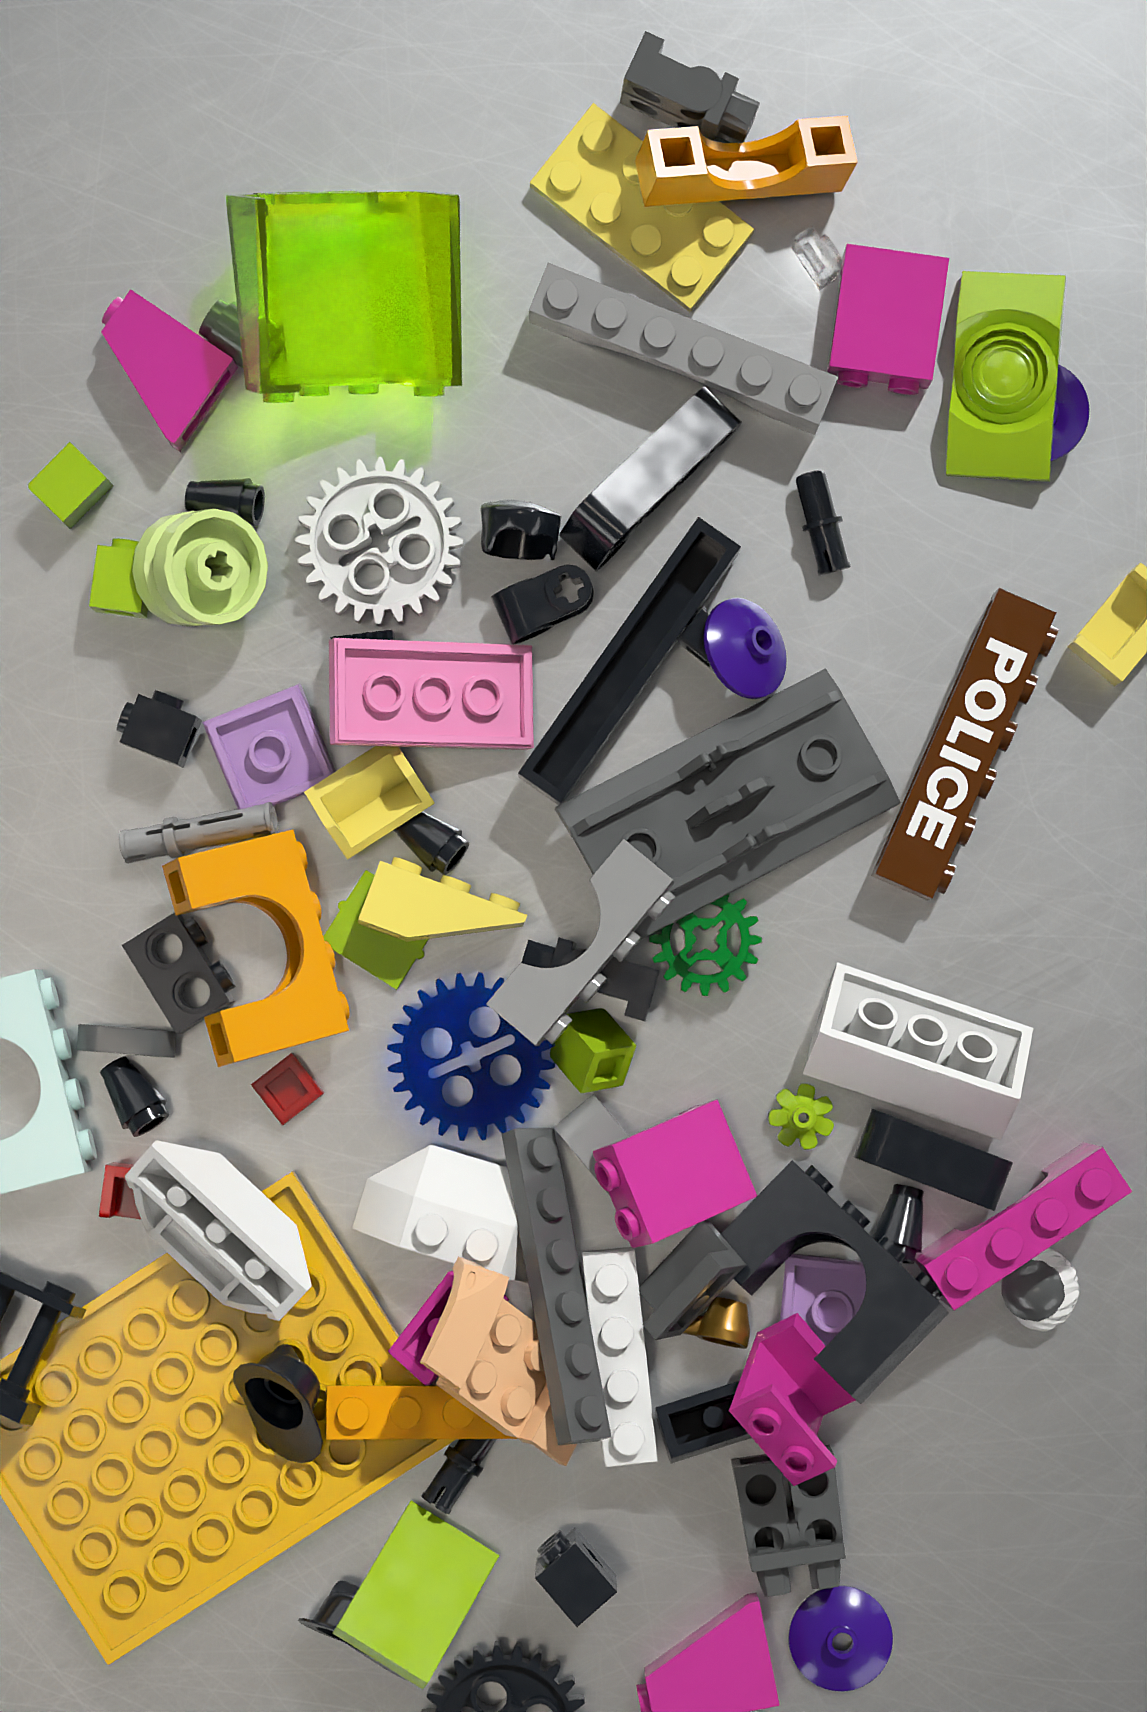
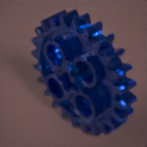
(490, 1100)

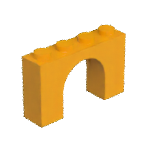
(273, 878)

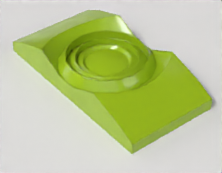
(1005, 375)

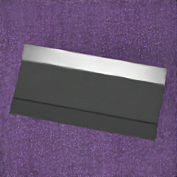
(738, 797)

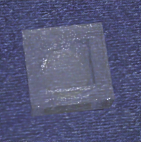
(817, 256)

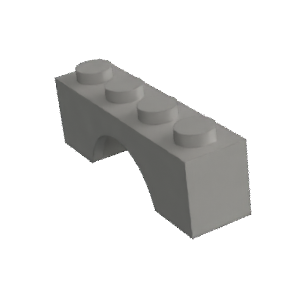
(627, 892)

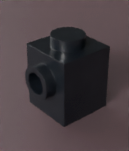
(159, 727)

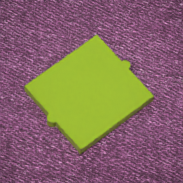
(370, 949)

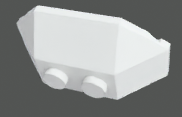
(445, 1209)
(220, 1228)

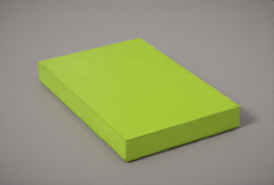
(416, 1595)

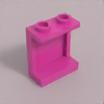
(888, 318)
(673, 1175)

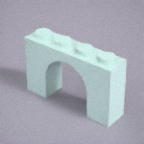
(53, 1140)

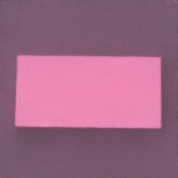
(430, 694)

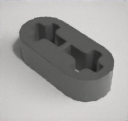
(126, 1040)

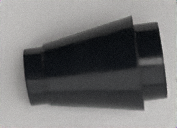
(228, 495)
(433, 842)
(133, 1097)
(903, 1220)

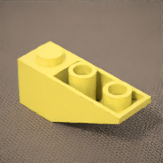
(421, 908)

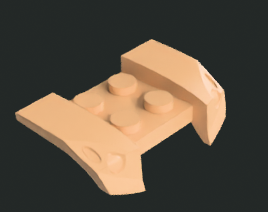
(493, 1359)

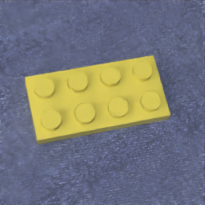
(598, 187)

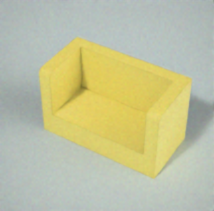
(1117, 632)
(368, 798)

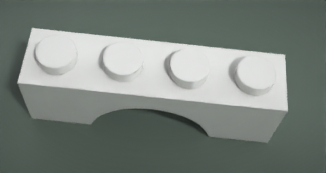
(620, 1354)

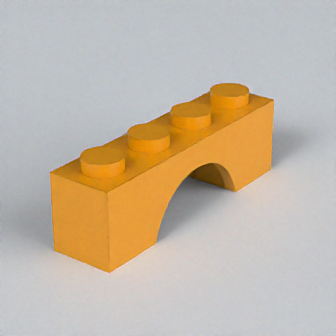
(799, 160)

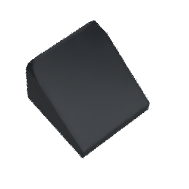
(693, 638)

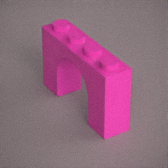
(1068, 1197)

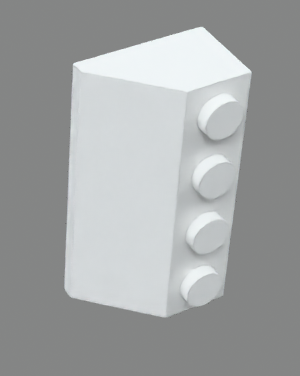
(919, 1051)

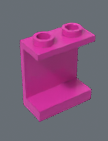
(786, 1397)

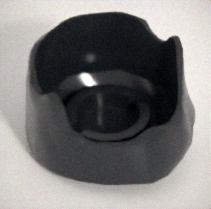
(519, 530)

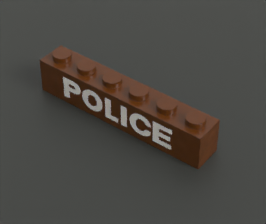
(964, 745)

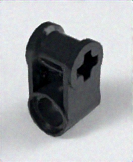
(532, 604)

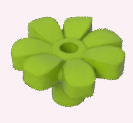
(792, 1107)

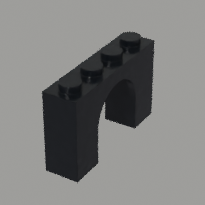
(896, 1306)

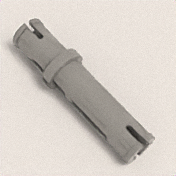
(178, 836)

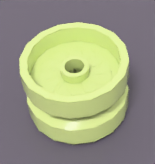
(200, 568)

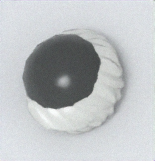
(1042, 1291)

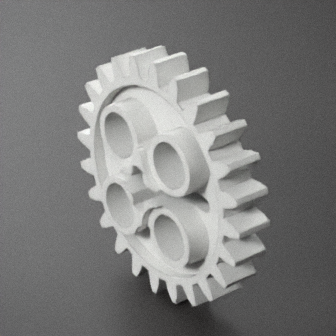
(356, 501)

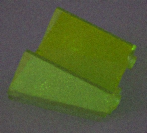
(347, 291)

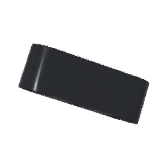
(933, 1159)

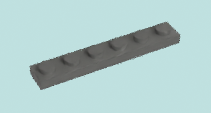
(556, 1286)

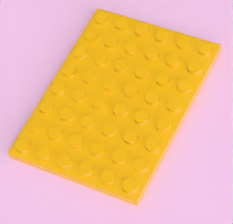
(143, 1455)

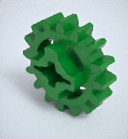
(721, 957)

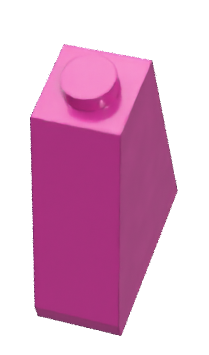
(168, 365)
(715, 1667)

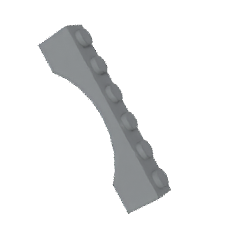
(646, 331)

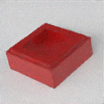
(287, 1088)

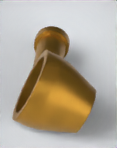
(723, 1323)

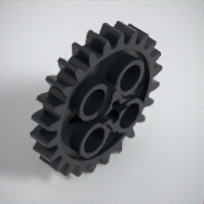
(522, 1678)

